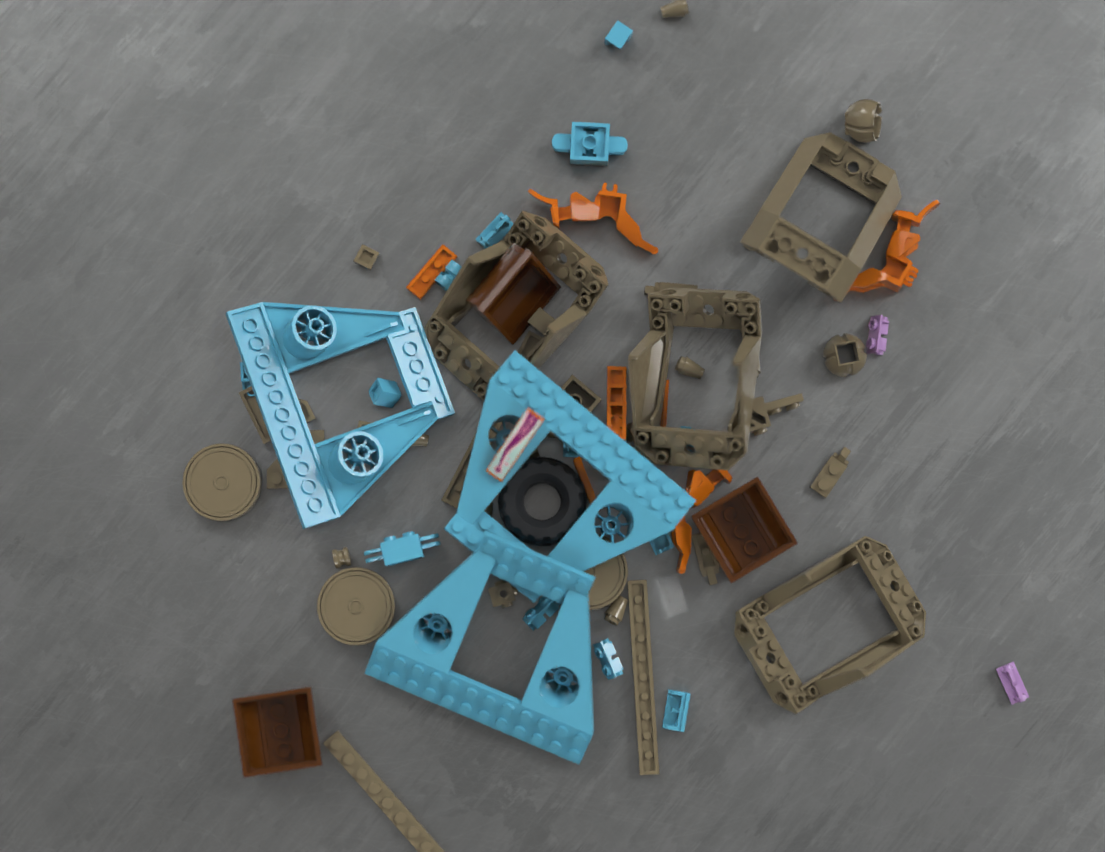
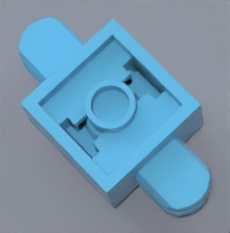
(589, 143)
(402, 549)

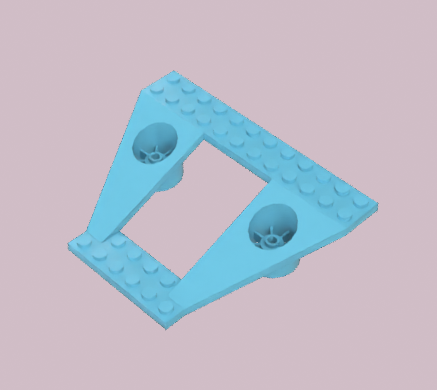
(272, 350)
(635, 489)
(421, 657)

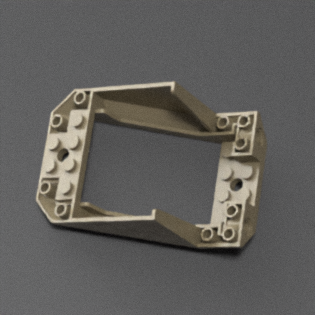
(780, 240)
(547, 243)
(649, 372)
(780, 677)

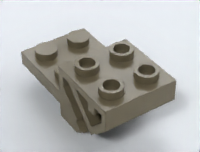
(760, 420)

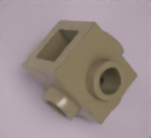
(495, 596)

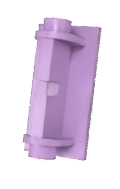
(877, 326)
(1012, 683)

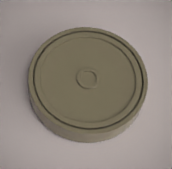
(222, 482)
(608, 581)
(356, 606)

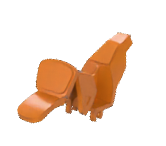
(605, 204)
(898, 266)
(699, 487)

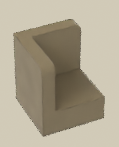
(540, 321)

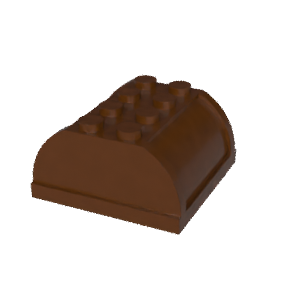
(513, 292)
(744, 529)
(277, 732)

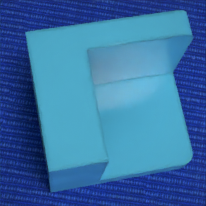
(618, 35)
(384, 393)

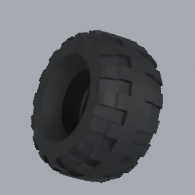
(542, 471)

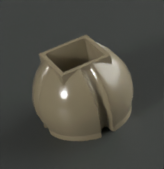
(863, 120)
(832, 359)

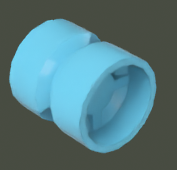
(446, 278)

